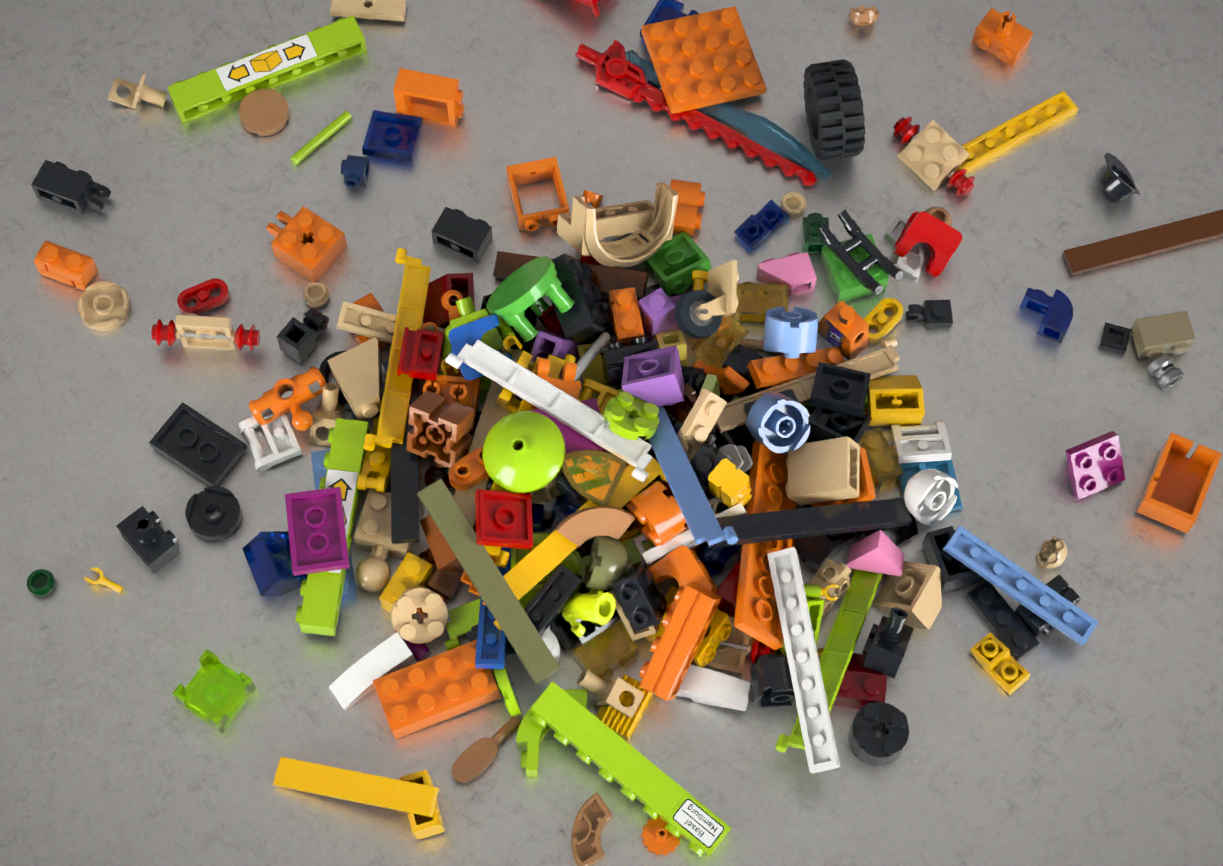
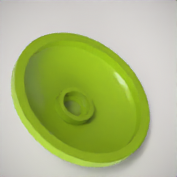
(533, 464)

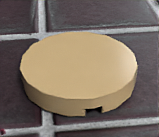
(104, 306)

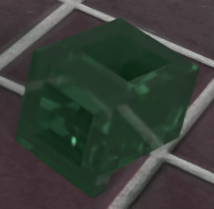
(810, 237)

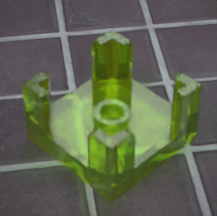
(215, 692)

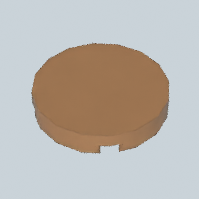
(263, 112)

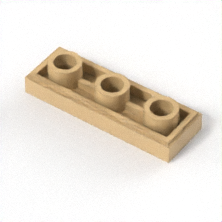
(369, 9)

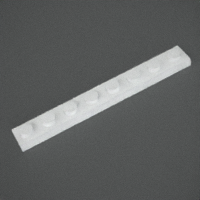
(803, 661)

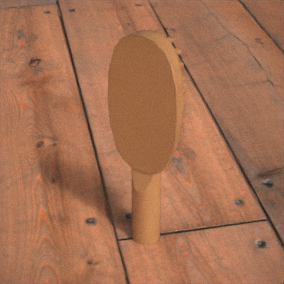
(481, 753)

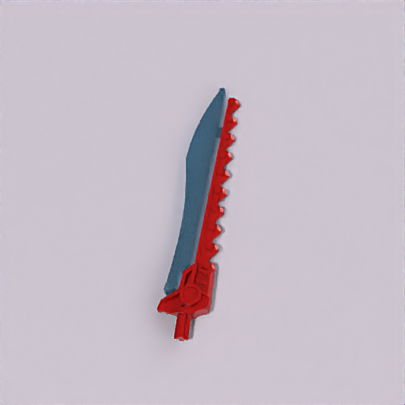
(755, 134)

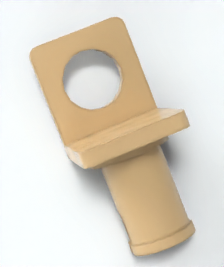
(138, 93)
(326, 413)
(609, 692)

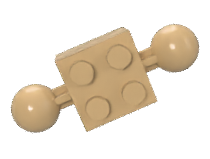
(374, 536)

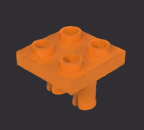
(456, 390)

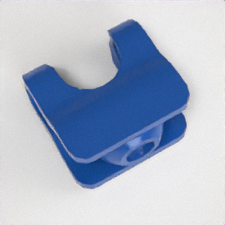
(469, 334)

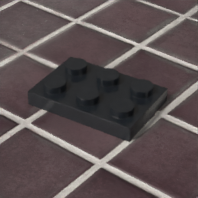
(198, 445)

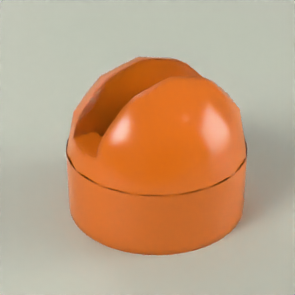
(593, 198)

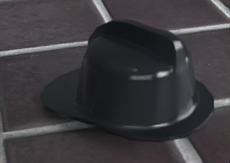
(1116, 180)

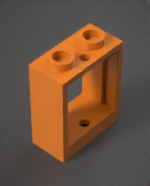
(428, 96)
(531, 173)

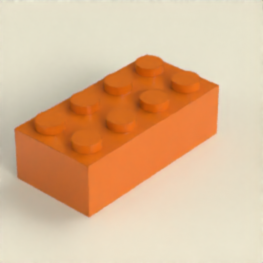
(435, 690)

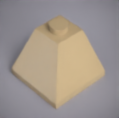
(915, 592)

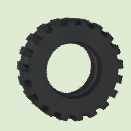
(834, 109)

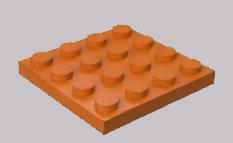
(703, 60)

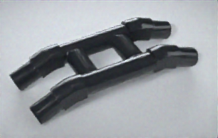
(858, 239)

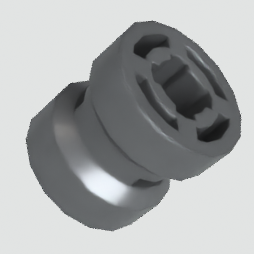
(1165, 371)

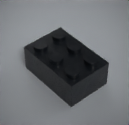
(587, 317)

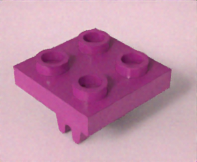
(1095, 465)

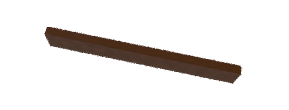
(1144, 243)

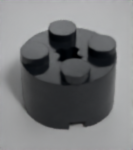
(772, 682)
(893, 728)

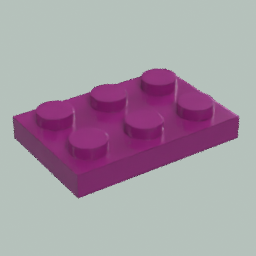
(317, 531)

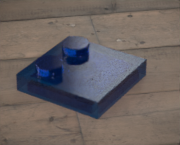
(392, 136)

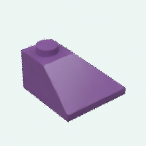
(654, 376)

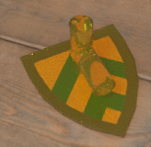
(593, 474)

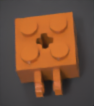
(306, 243)

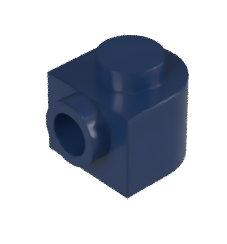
(355, 171)

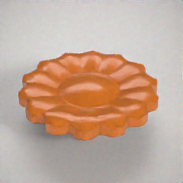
(658, 838)

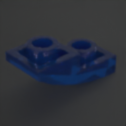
(763, 225)

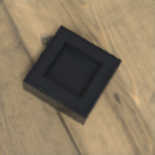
(1114, 338)

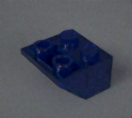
(271, 563)

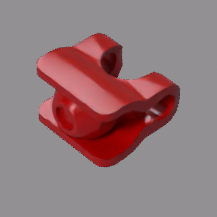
(935, 234)

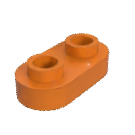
(473, 466)

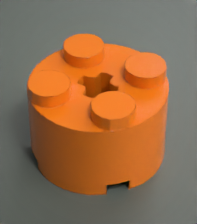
(658, 514)

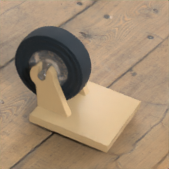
(700, 311)

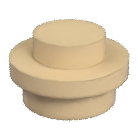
(316, 294)

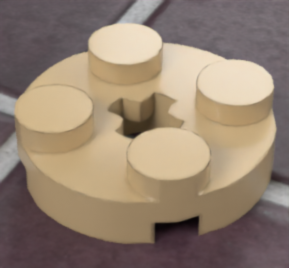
(407, 604)

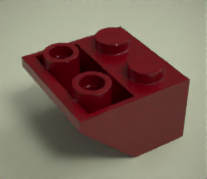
(434, 310)

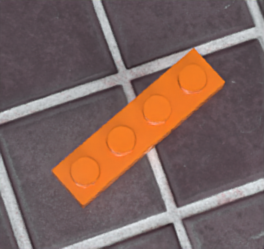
(779, 369)

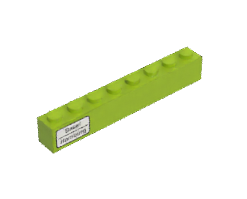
(629, 769)

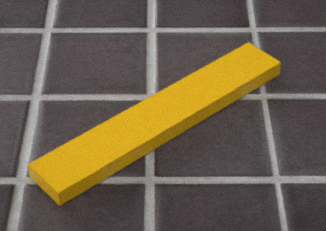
(1018, 130)
(356, 786)

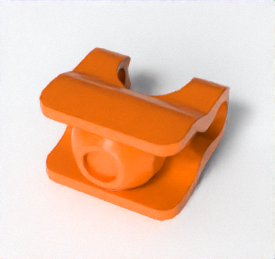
(685, 568)

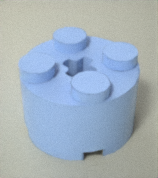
(790, 331)

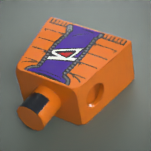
(843, 327)

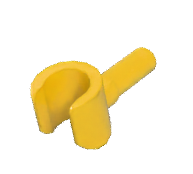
(103, 580)

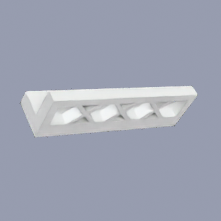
(657, 553)

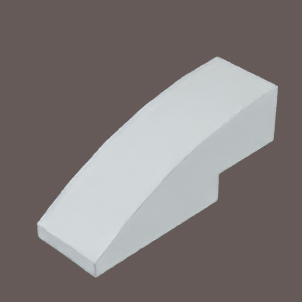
(380, 661)
(715, 688)

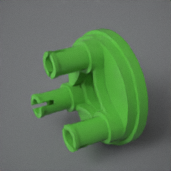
(524, 290)

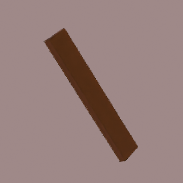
(603, 277)

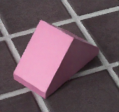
(876, 555)

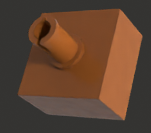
(439, 550)

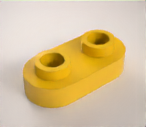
(880, 321)

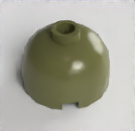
(606, 563)

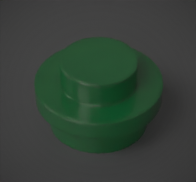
(41, 582)

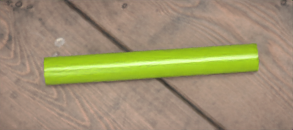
(321, 137)

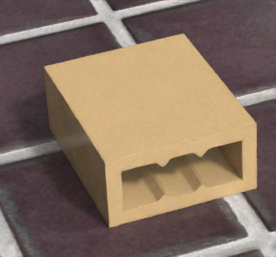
(823, 471)

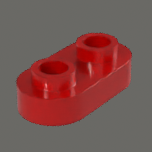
(202, 296)

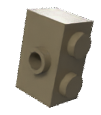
(1162, 334)

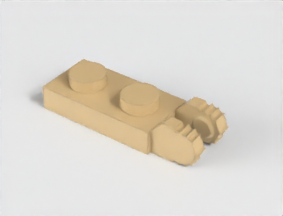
(700, 422)

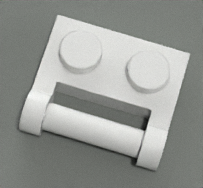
(279, 437)
(921, 442)

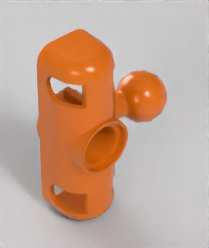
(272, 399)

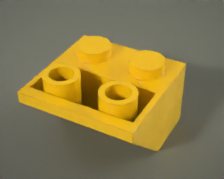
(895, 401)

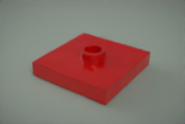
(503, 519)

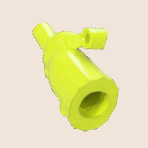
(591, 607)

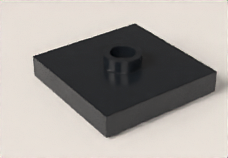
(840, 389)

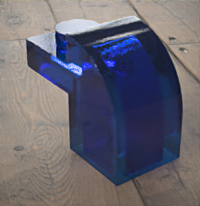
(1055, 310)

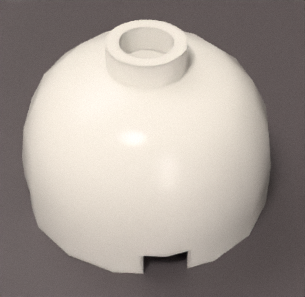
(930, 495)

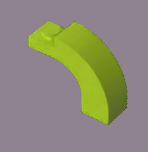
(531, 734)

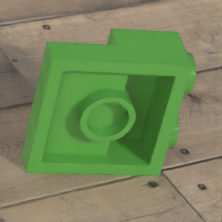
(675, 262)

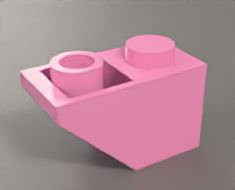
(791, 270)

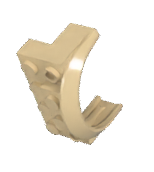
(589, 225)

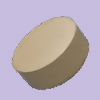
(793, 204)

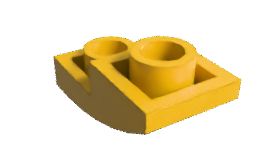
(999, 664)

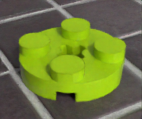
(644, 416)

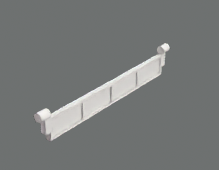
(554, 402)

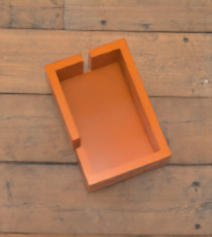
(1179, 483)

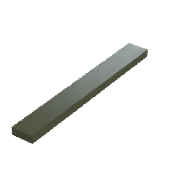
(488, 581)

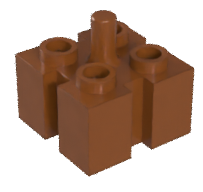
(439, 429)

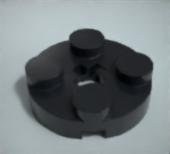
(219, 527)

